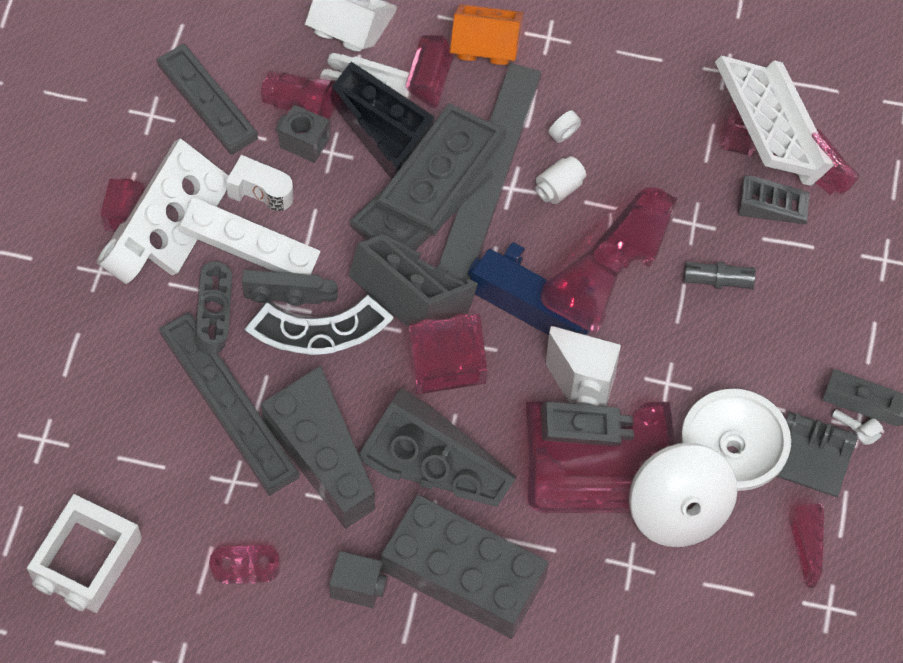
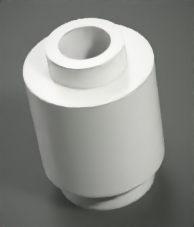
(560, 180)

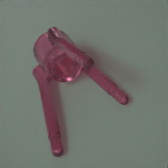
(841, 175)

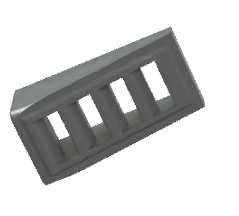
(765, 188)

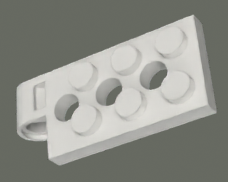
(131, 243)

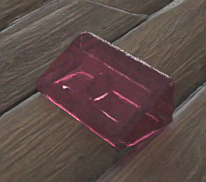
(430, 69)

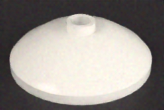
(747, 423)
(673, 481)

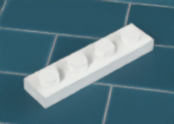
(247, 239)

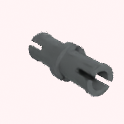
(719, 275)

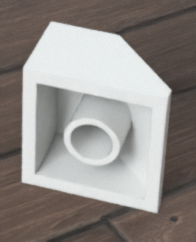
(352, 21)
(582, 366)

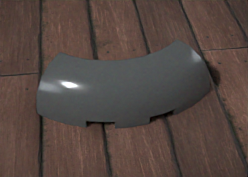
(320, 332)

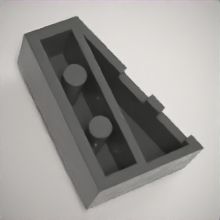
(407, 284)

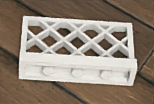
(787, 119)

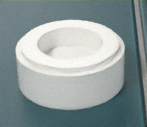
(565, 126)

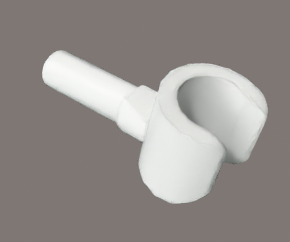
(867, 432)

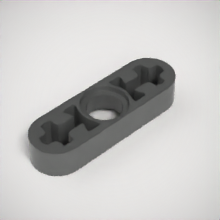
(204, 317)

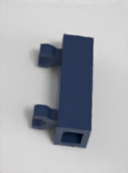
(516, 289)

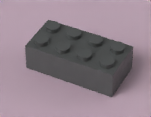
(464, 566)

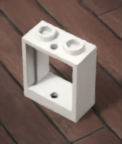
(100, 521)

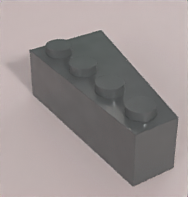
(317, 440)

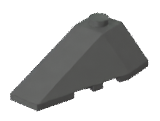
(428, 449)

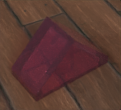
(737, 136)

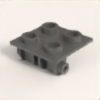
(817, 454)

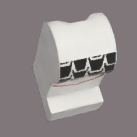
(261, 183)

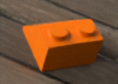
(486, 33)

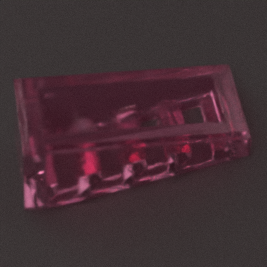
(808, 532)

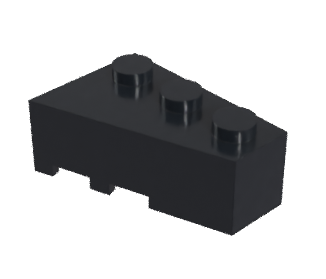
(380, 117)

